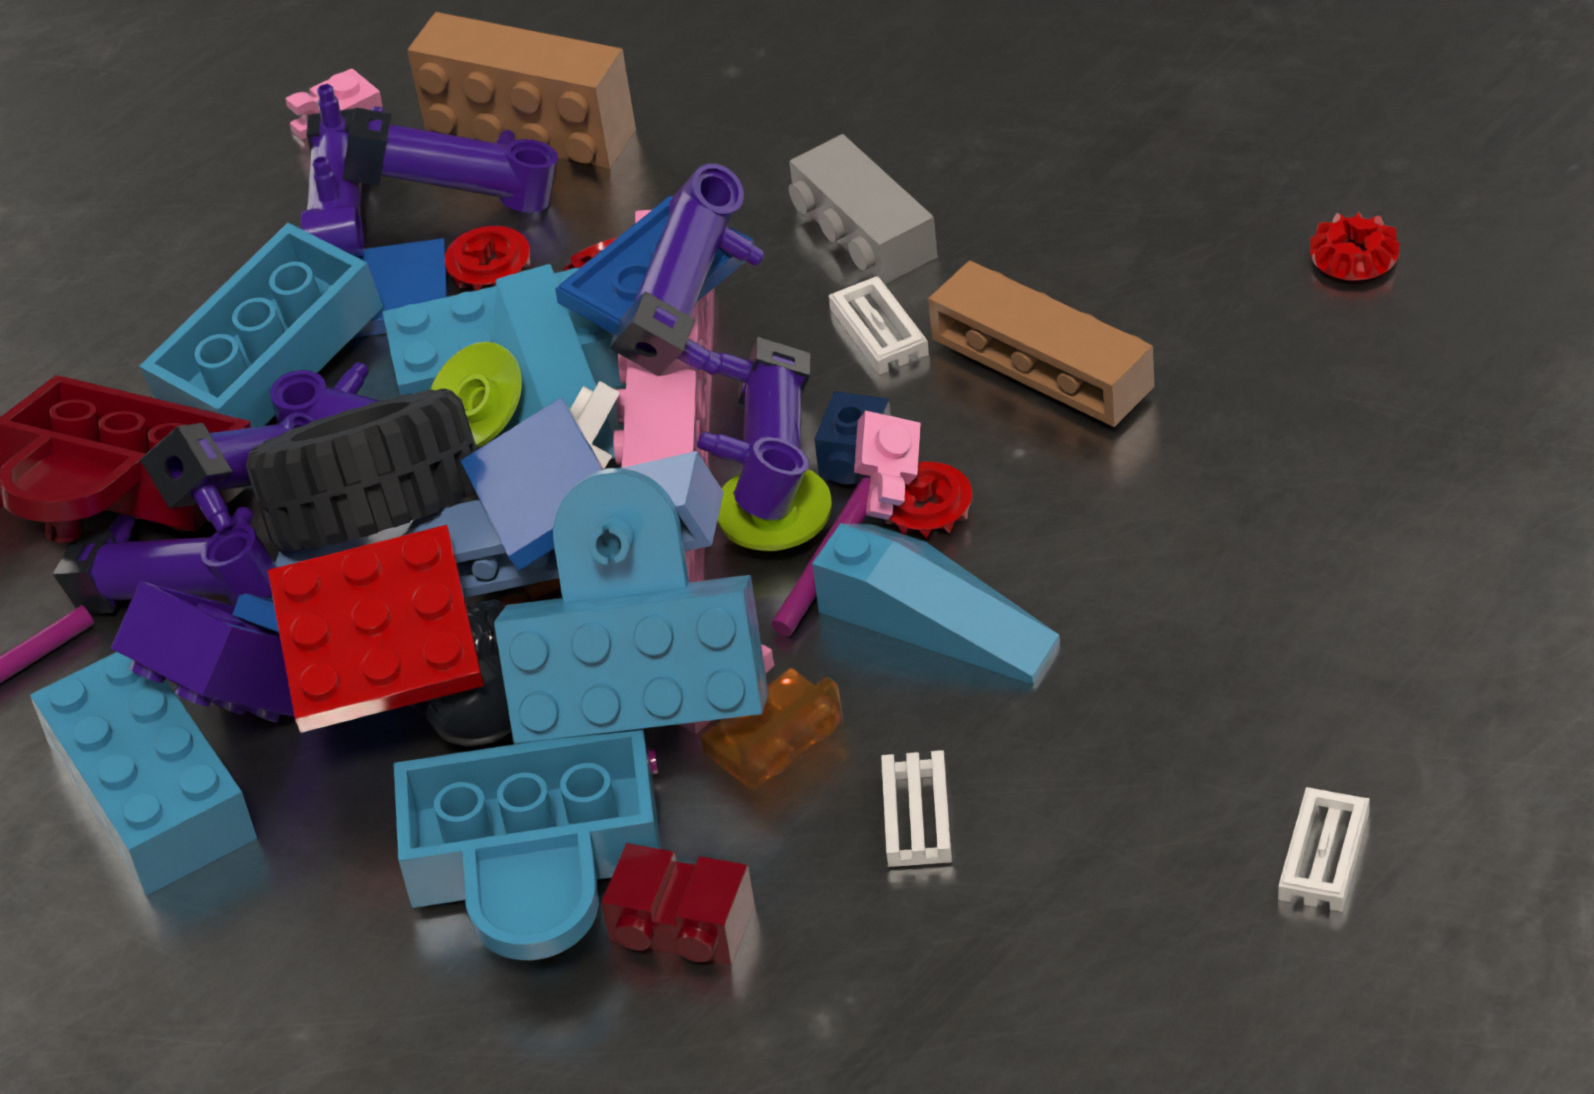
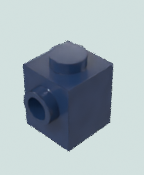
(838, 434)

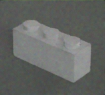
(862, 209)

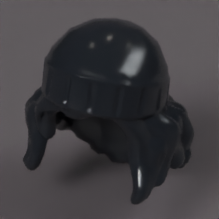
(480, 713)

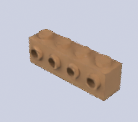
(1042, 342)

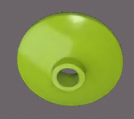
(488, 385)
(803, 521)

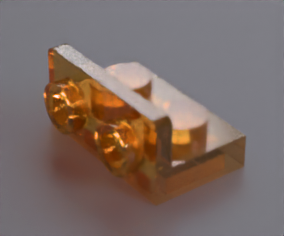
(766, 743)

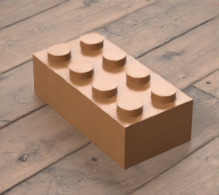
(541, 86)

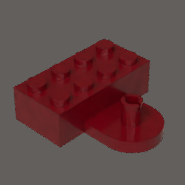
(80, 451)

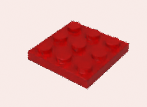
(374, 628)

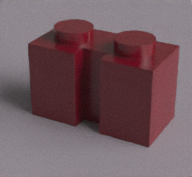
(678, 904)

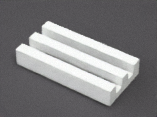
(893, 350)
(914, 770)
(1315, 887)

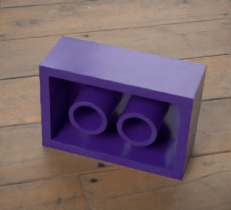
(205, 652)

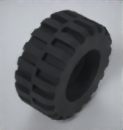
(363, 470)

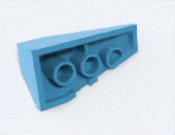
(545, 345)
(928, 601)

